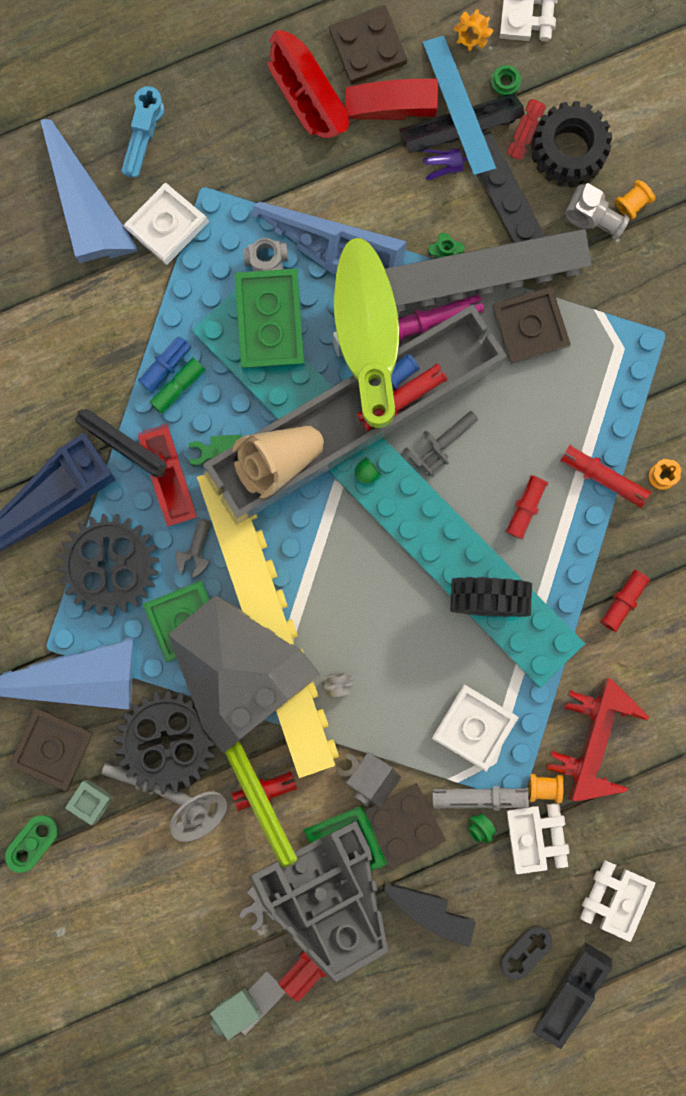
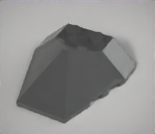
(236, 670)
(328, 902)

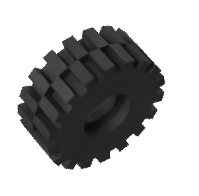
(491, 597)

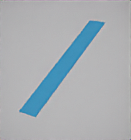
(459, 105)

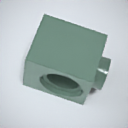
(89, 802)
(235, 1014)

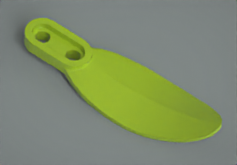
(367, 327)

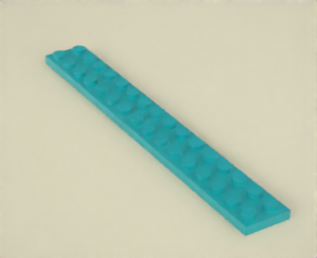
(404, 506)

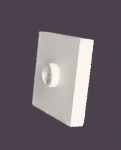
(166, 223)
(475, 727)

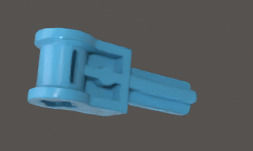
(143, 128)

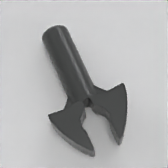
(195, 550)

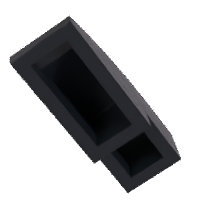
(431, 913)
(573, 995)

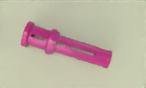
(421, 321)

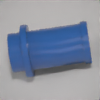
(403, 369)

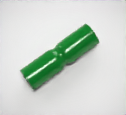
(181, 381)

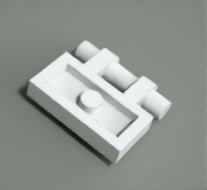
(518, 19)
(527, 838)
(626, 904)

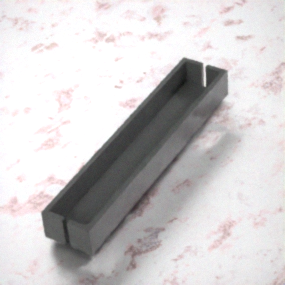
(333, 413)

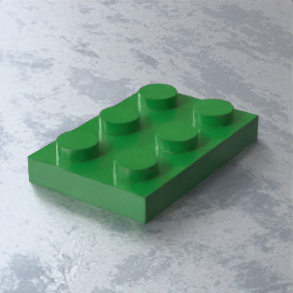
(269, 318)

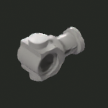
(590, 210)
(276, 263)

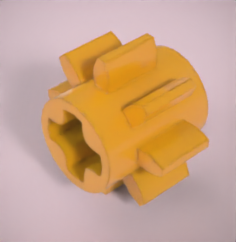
(473, 29)

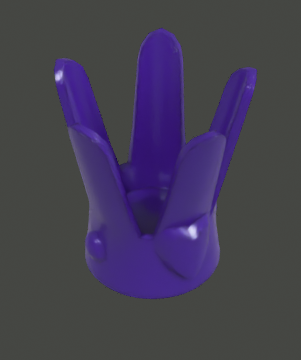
(452, 159)

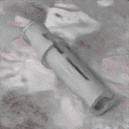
(481, 798)

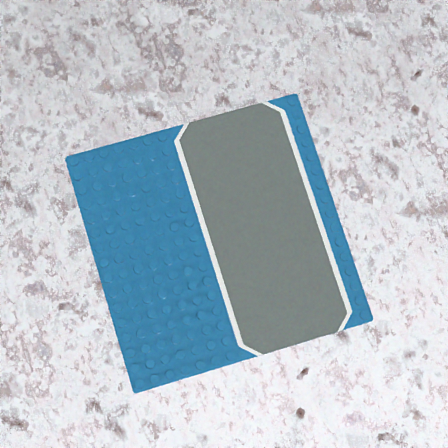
(345, 580)

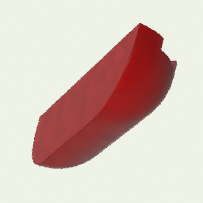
(306, 86)

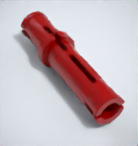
(411, 391)
(605, 476)

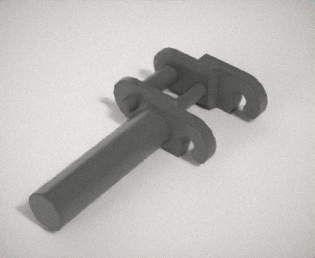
(441, 443)

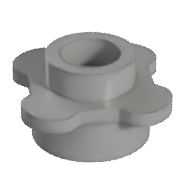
(338, 684)

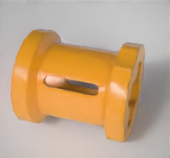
(634, 199)
(674, 469)
(545, 788)

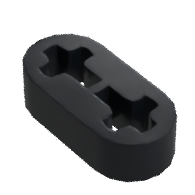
(531, 958)

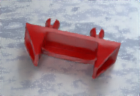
(601, 713)

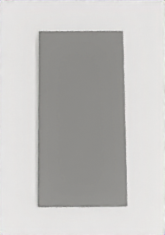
(265, 994)

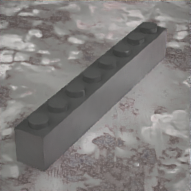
(489, 267)

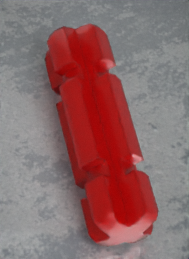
(526, 129)

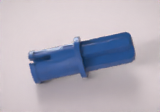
(164, 364)

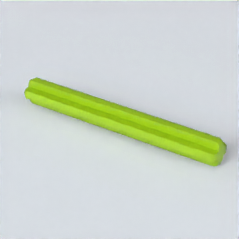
(261, 806)

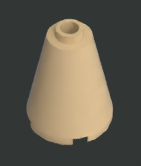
(275, 457)

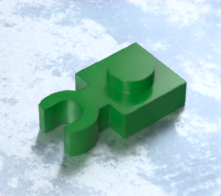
(218, 445)

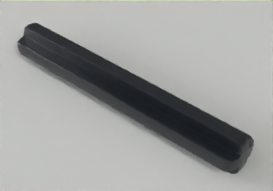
(121, 443)

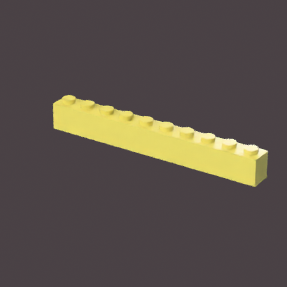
(261, 601)

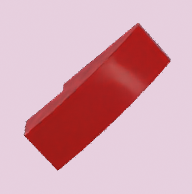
(392, 99)
(172, 486)

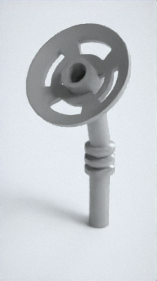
(191, 809)

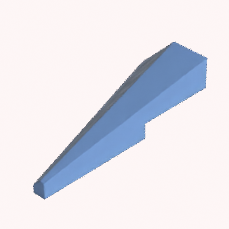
(89, 218)
(326, 239)
(87, 678)

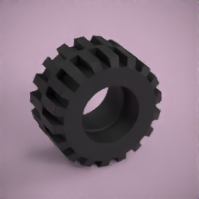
(578, 121)

